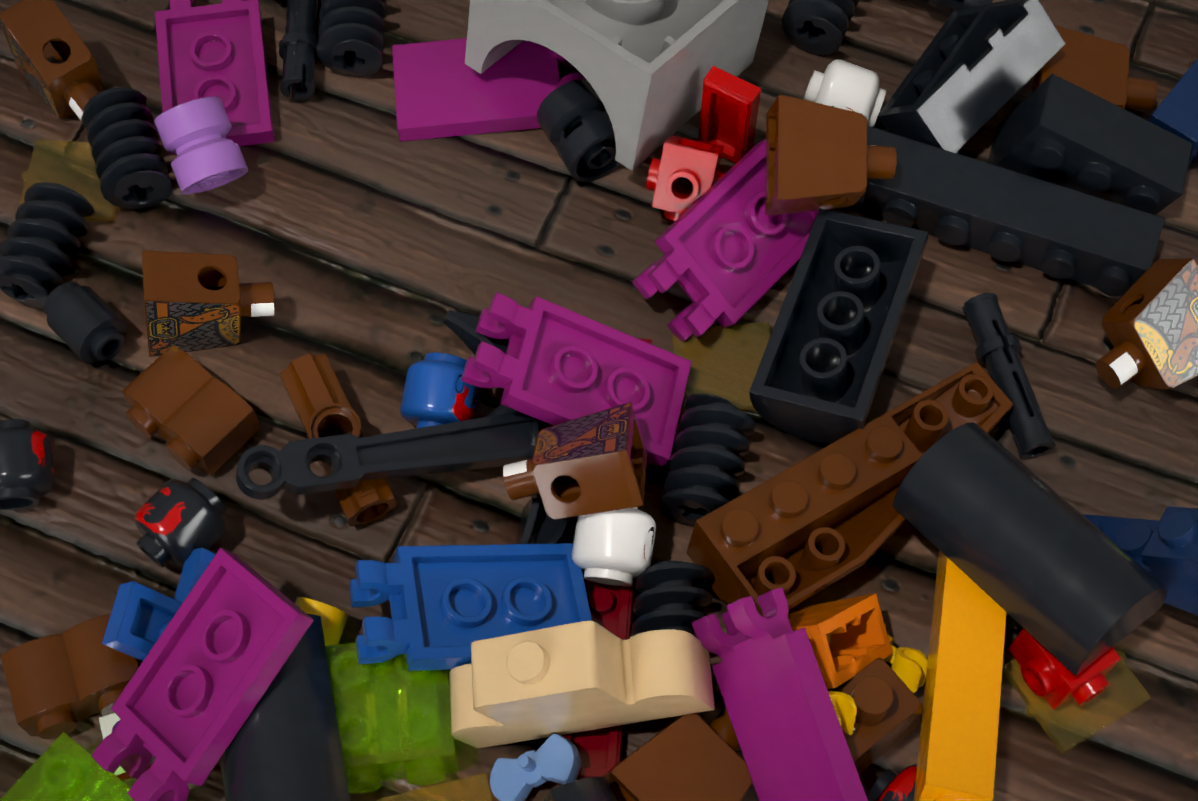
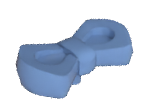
(554, 761)

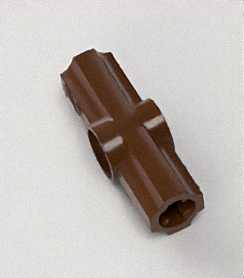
(326, 411)

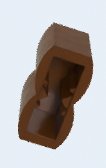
(191, 411)
(66, 678)

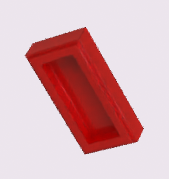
(729, 113)

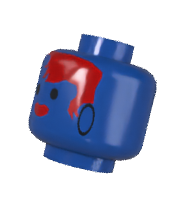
(436, 393)

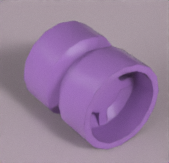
(198, 138)

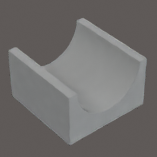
(636, 54)

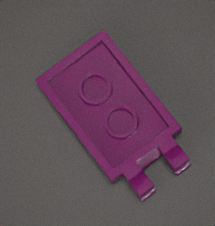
(220, 55)
(448, 99)
(726, 249)
(575, 366)
(201, 680)
(779, 704)

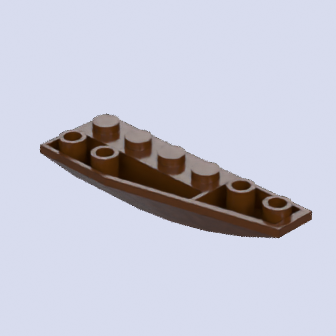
(838, 503)

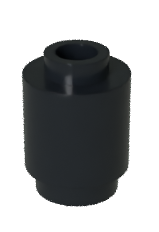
(85, 322)

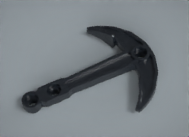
(417, 451)

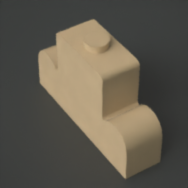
(575, 682)

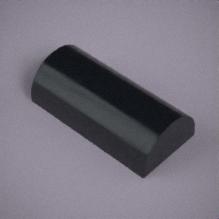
(836, 326)
(1027, 547)
(292, 735)

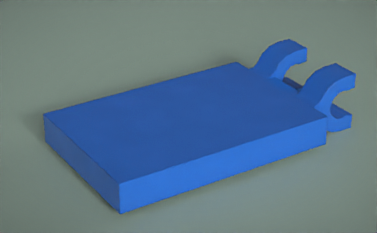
(463, 595)

